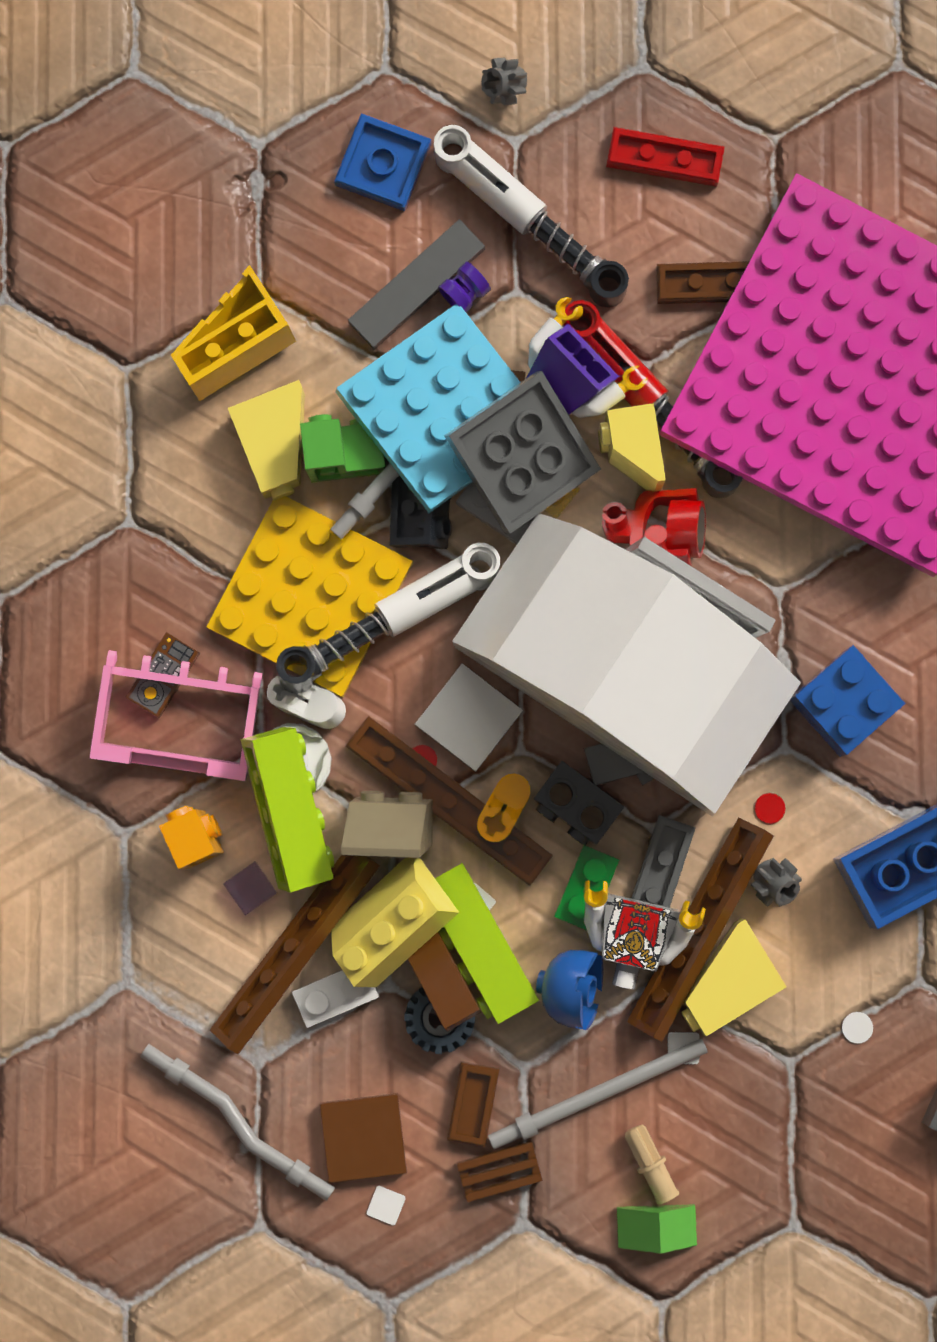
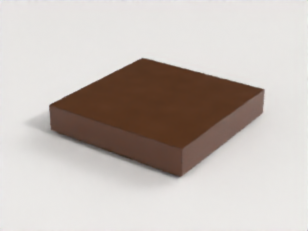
(363, 1137)

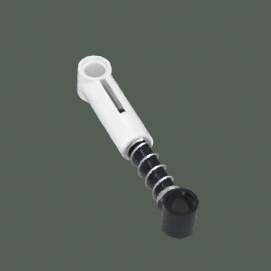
(525, 212)
(393, 615)

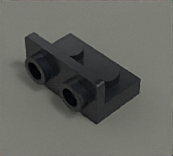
(412, 523)

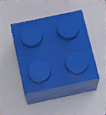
(847, 701)

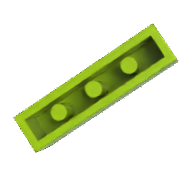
(288, 808)
(483, 950)

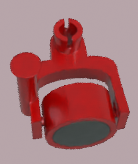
(684, 523)

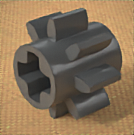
(504, 81)
(776, 882)

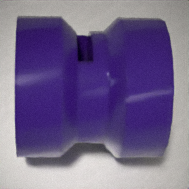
(464, 287)

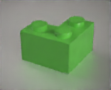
(338, 450)

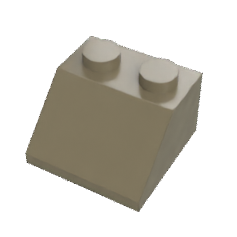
(388, 825)

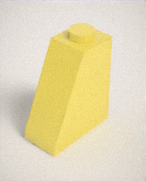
(273, 438)
(731, 981)

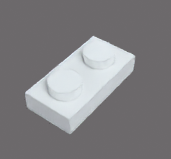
(330, 998)

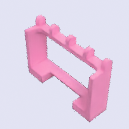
(129, 755)

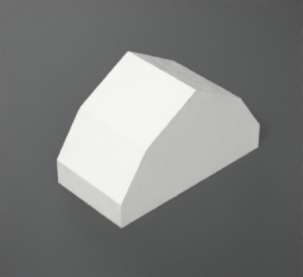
(629, 658)

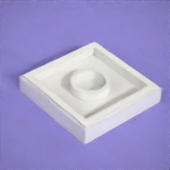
(468, 717)

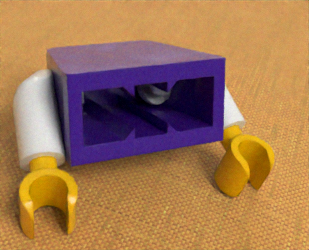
(574, 369)

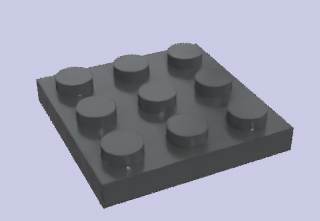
(522, 452)

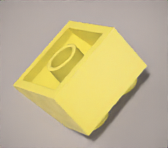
(634, 444)

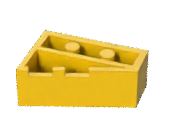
(233, 338)

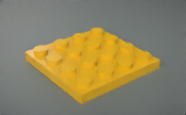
(303, 586)

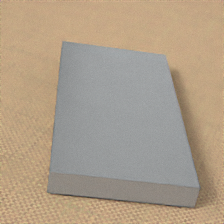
(736, 608)

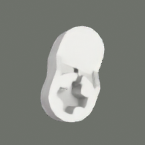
(322, 709)

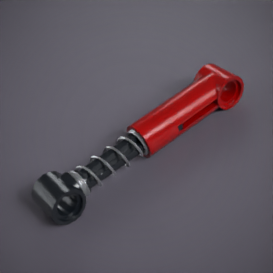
(621, 358)

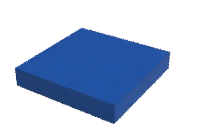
(382, 162)

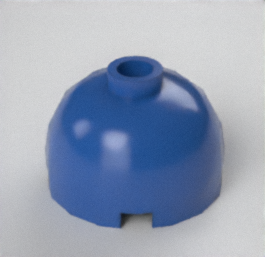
(571, 986)

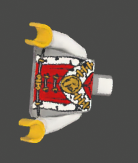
(636, 932)

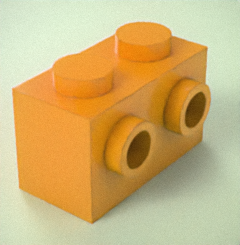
(191, 836)

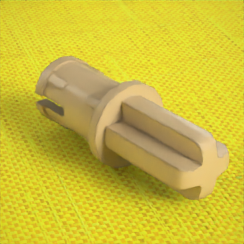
(651, 1164)

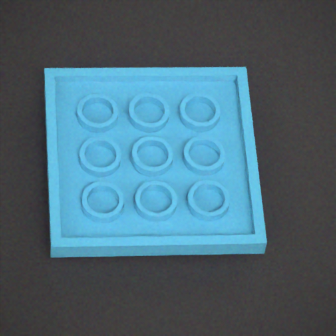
(424, 393)

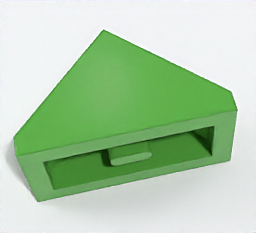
(656, 1227)

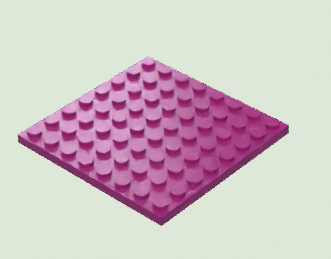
(828, 374)

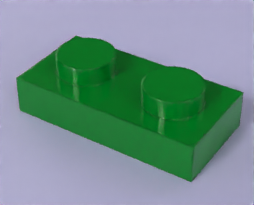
(590, 866)

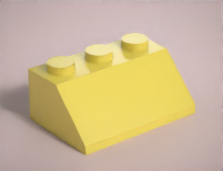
(390, 923)

